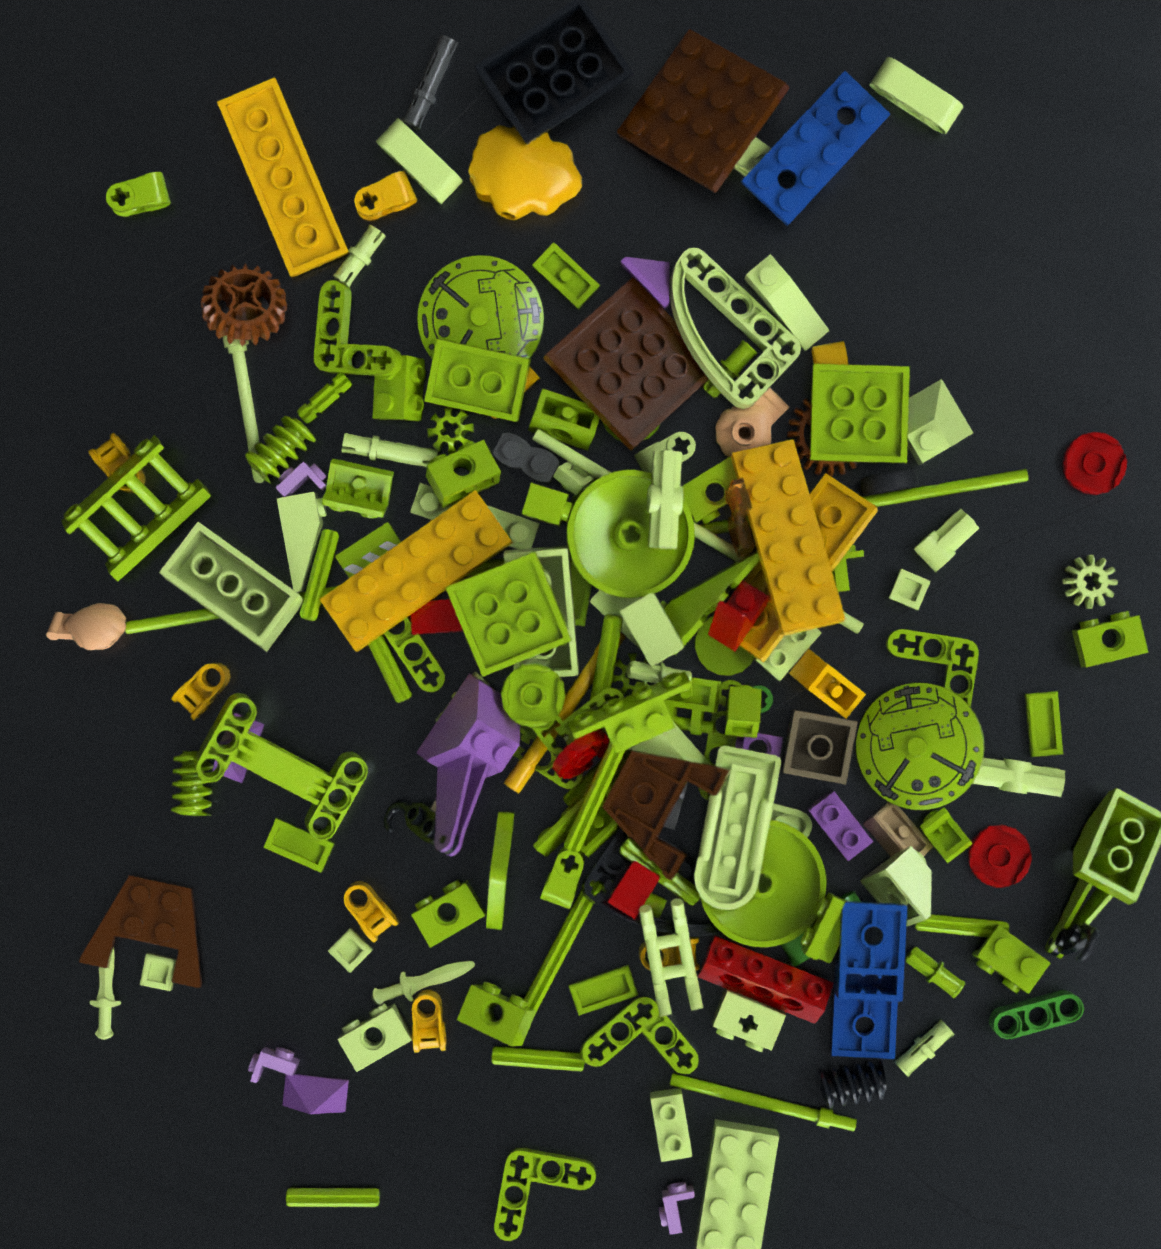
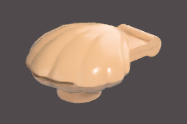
(755, 420)
(91, 627)

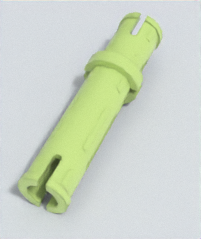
(387, 450)

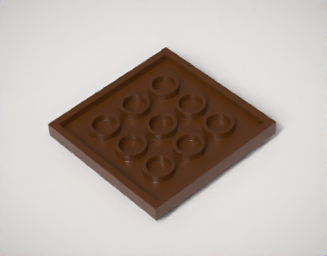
(703, 110)
(628, 364)

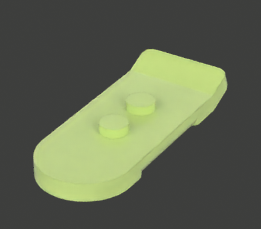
(737, 828)

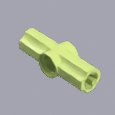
(665, 499)
(1021, 777)

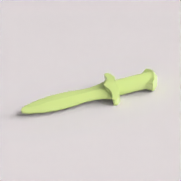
(410, 985)
(105, 1000)

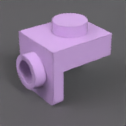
(293, 479)
(279, 1060)
(669, 1212)

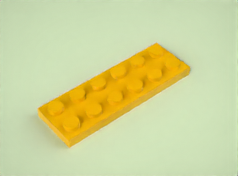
(283, 177)
(841, 520)
(788, 538)
(416, 571)

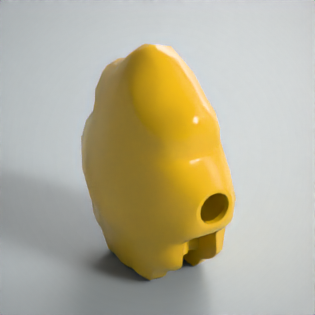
(523, 176)

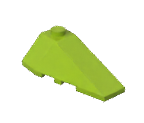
(691, 607)

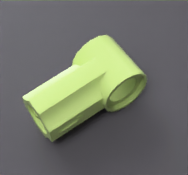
(941, 545)

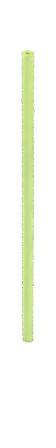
(700, 533)

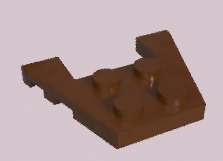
(646, 796)
(154, 915)

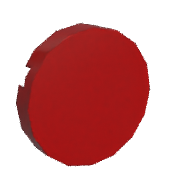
(1094, 463)
(578, 755)
(999, 856)

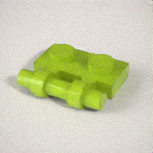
(700, 699)

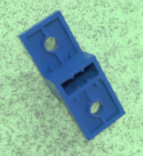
(815, 148)
(868, 979)

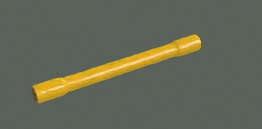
(526, 766)

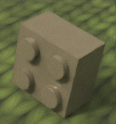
(819, 746)

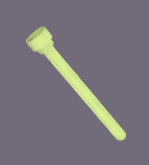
(245, 396)

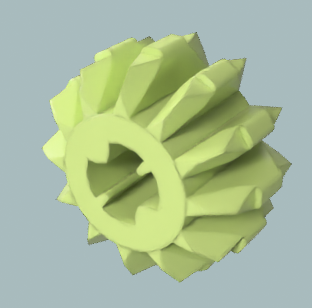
(1100, 579)

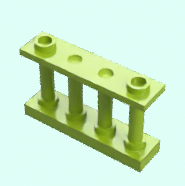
(143, 537)

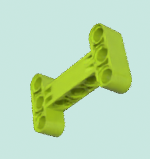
(281, 767)

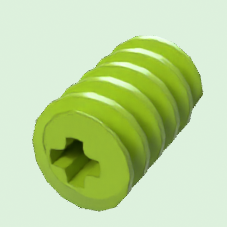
(279, 447)
(191, 786)

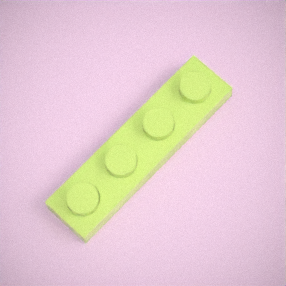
(519, 529)

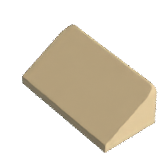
(896, 831)

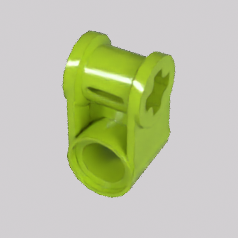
(142, 193)
(563, 881)

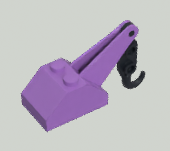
(466, 746)

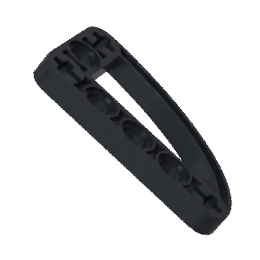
(601, 900)

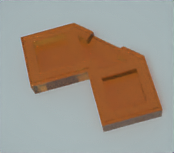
(738, 527)

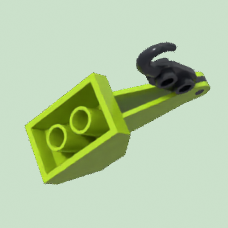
(1115, 858)

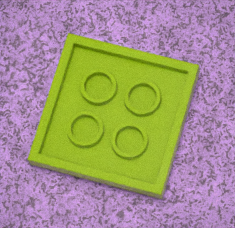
(859, 413)
(509, 613)

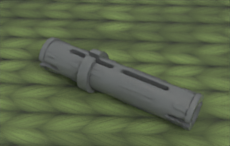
(433, 74)

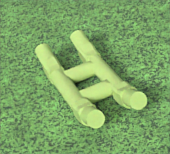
(660, 973)

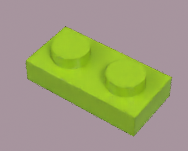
(566, 275)

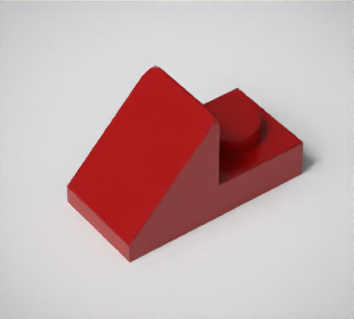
(738, 615)
(633, 889)

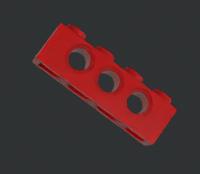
(765, 980)

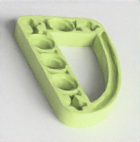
(745, 322)

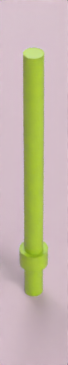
(823, 1117)

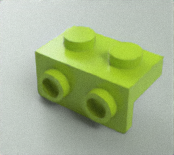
(402, 394)
(358, 488)
(824, 936)
(1011, 959)

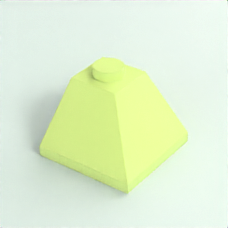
(934, 422)
(903, 881)

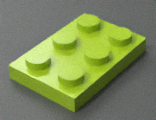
(477, 380)

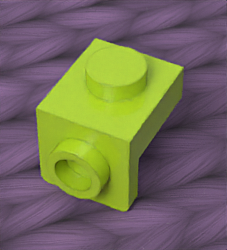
(840, 572)
(945, 834)

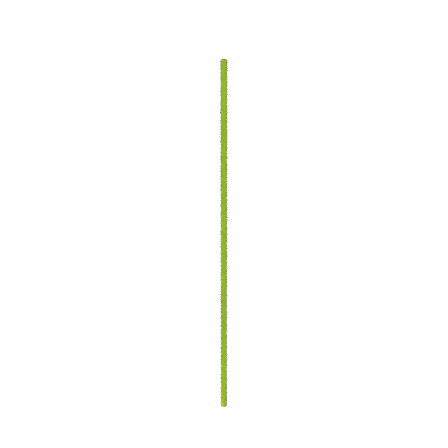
(715, 527)

